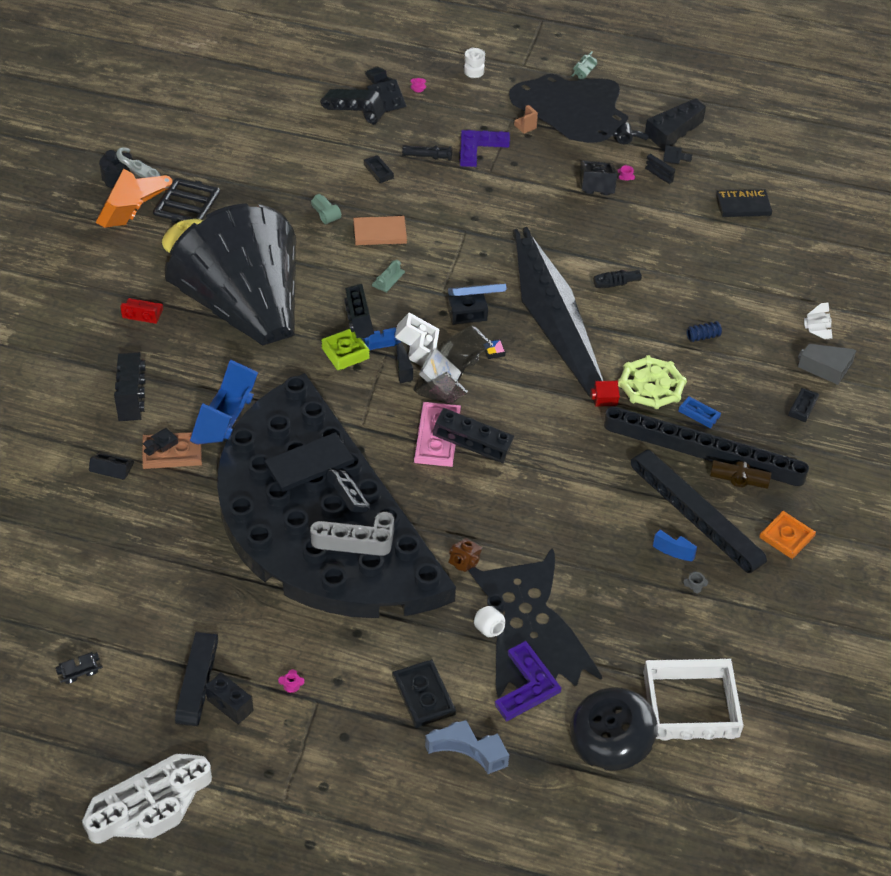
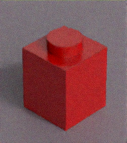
(605, 393)

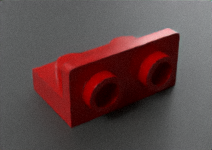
(141, 310)

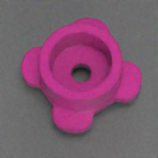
(418, 84)
(626, 173)
(291, 686)

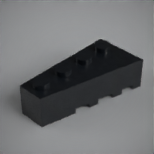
(129, 386)

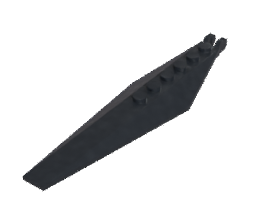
(555, 309)

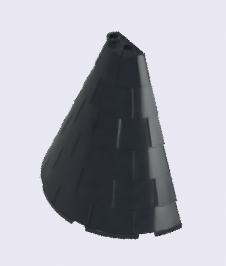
(240, 269)

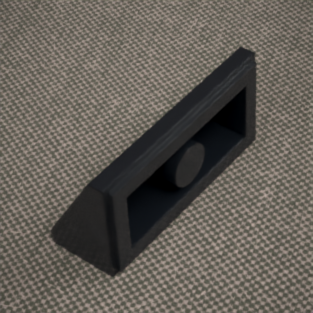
(110, 465)

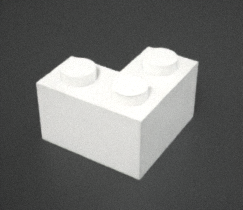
(419, 335)

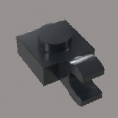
(673, 155)
(161, 441)

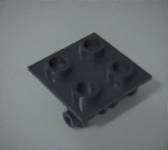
(390, 95)

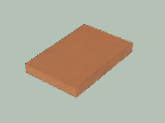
(380, 230)
(182, 454)

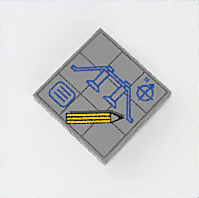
(436, 365)

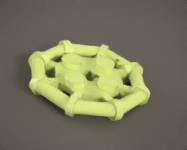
(652, 374)

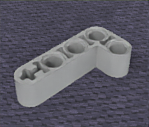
(355, 538)

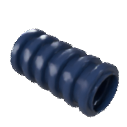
(704, 331)

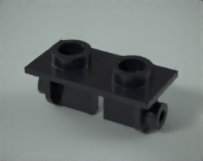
(71, 671)

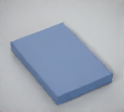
(477, 289)

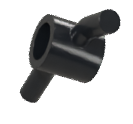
(625, 134)

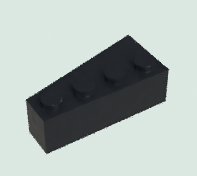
(675, 123)

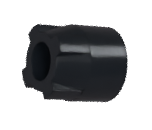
(496, 602)

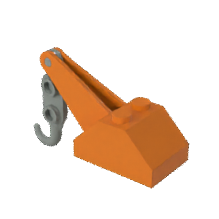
(131, 192)

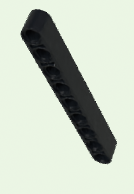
(699, 511)

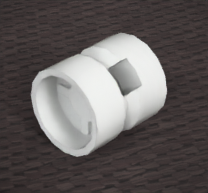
(474, 62)

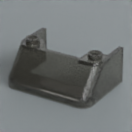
(462, 352)

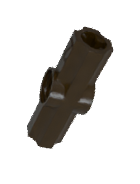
(740, 474)

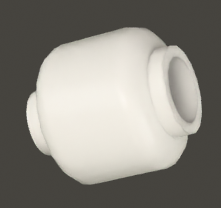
(489, 621)

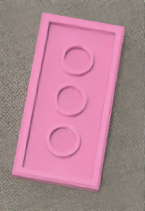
(429, 448)

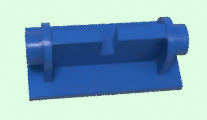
(382, 340)

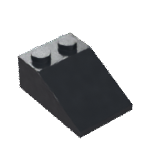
(597, 177)

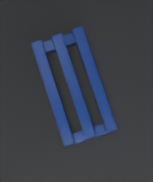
(698, 414)

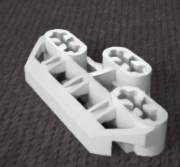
(156, 796)

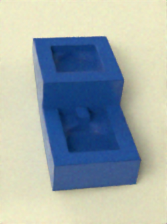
(677, 548)

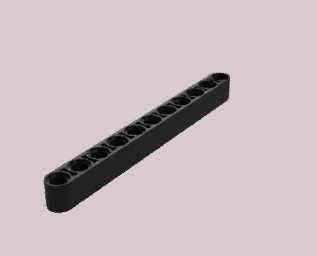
(704, 445)

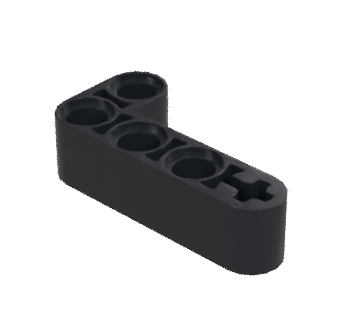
(355, 100)

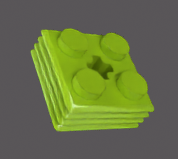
(345, 349)

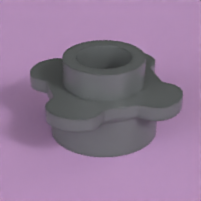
(699, 580)

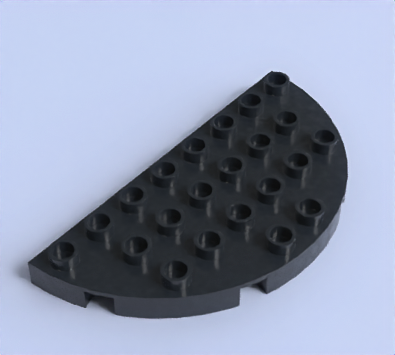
(274, 526)

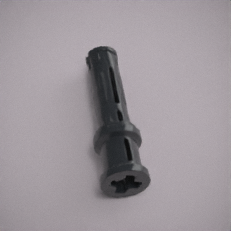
(435, 152)

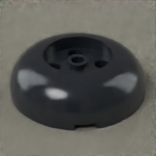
(622, 747)

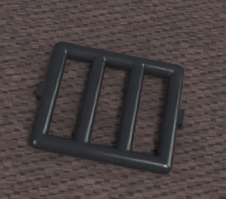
(171, 191)

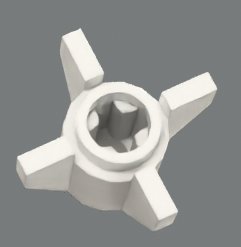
(818, 321)

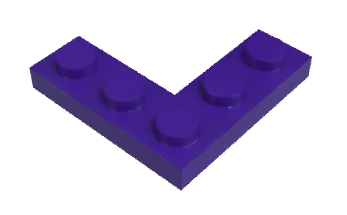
(472, 139)
(540, 684)

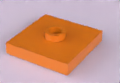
(787, 534)

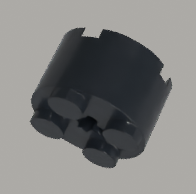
(112, 168)

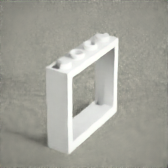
(695, 670)

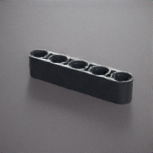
(196, 678)

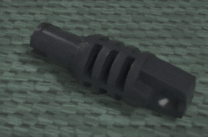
(616, 278)

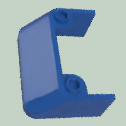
(217, 419)

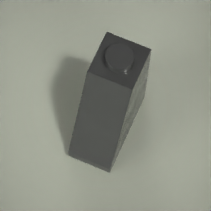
(826, 361)

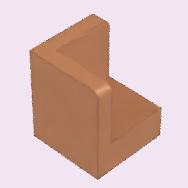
(528, 121)

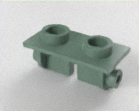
(587, 64)
(389, 276)

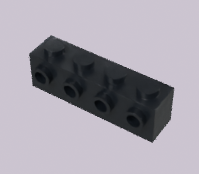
(358, 311)
(473, 435)

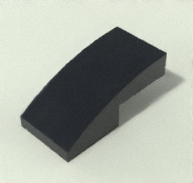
(377, 75)

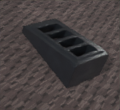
(405, 368)

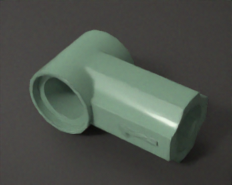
(327, 211)

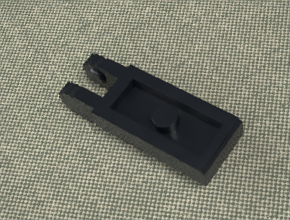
(348, 491)

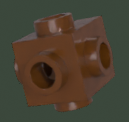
(465, 555)

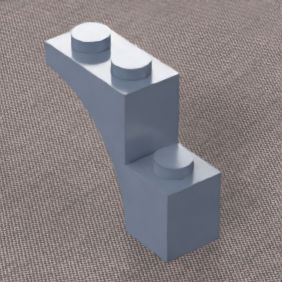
(459, 738)

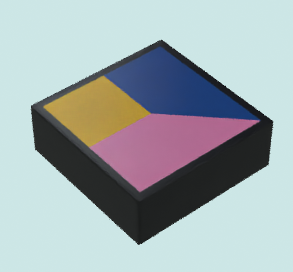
(496, 350)

